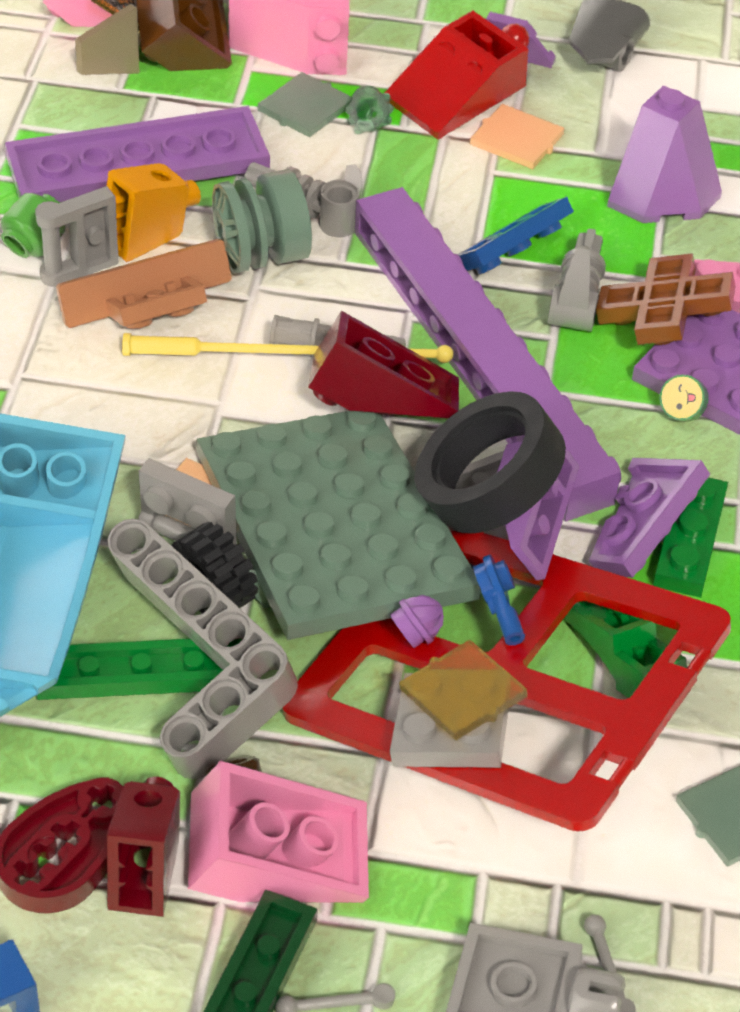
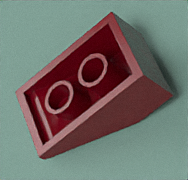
(378, 375)

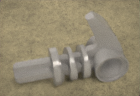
(332, 200)
(577, 294)

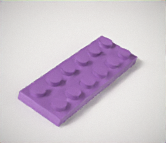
(190, 145)

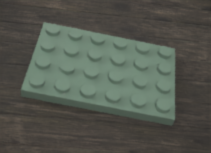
(335, 521)

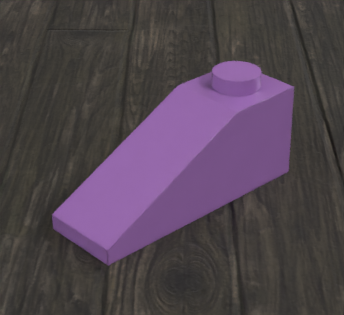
(537, 530)

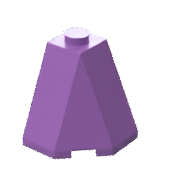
(667, 162)

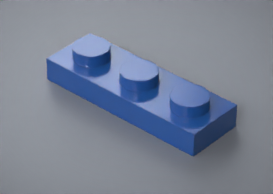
(515, 236)

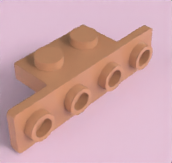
(146, 287)

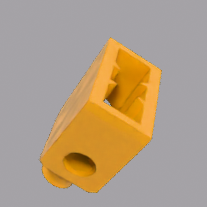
(149, 206)

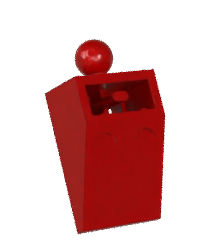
(462, 74)

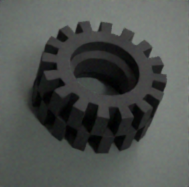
(219, 562)

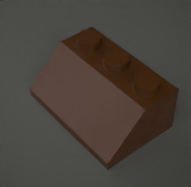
(184, 34)

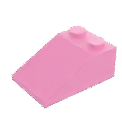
(293, 33)
(277, 837)

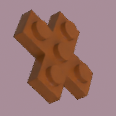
(665, 299)

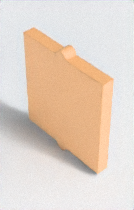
(517, 136)

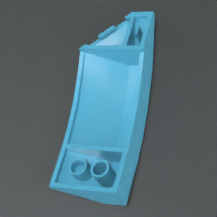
(51, 526)

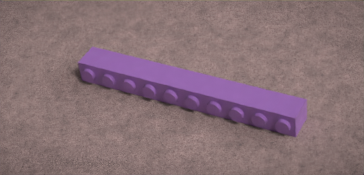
(484, 346)

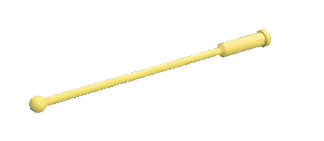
(192, 346)

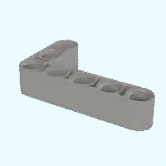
(211, 632)

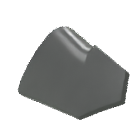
(608, 32)

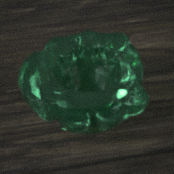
(364, 103)

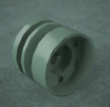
(262, 220)

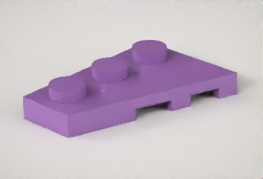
(646, 512)

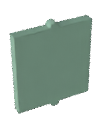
(305, 104)
(716, 813)

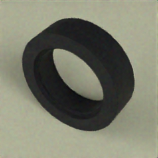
(512, 488)

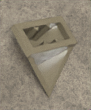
(110, 45)

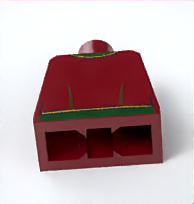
(143, 818)

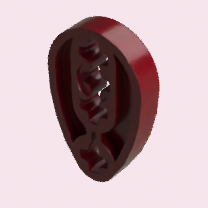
(35, 835)

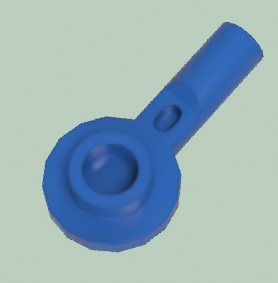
(494, 583)

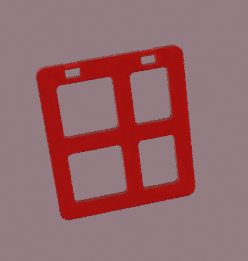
(626, 724)

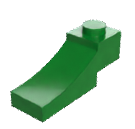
(622, 642)

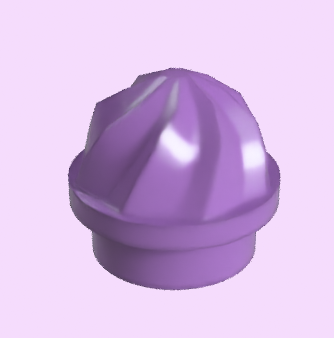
(419, 619)

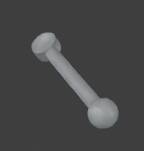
(595, 927)
(381, 997)

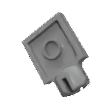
(529, 974)

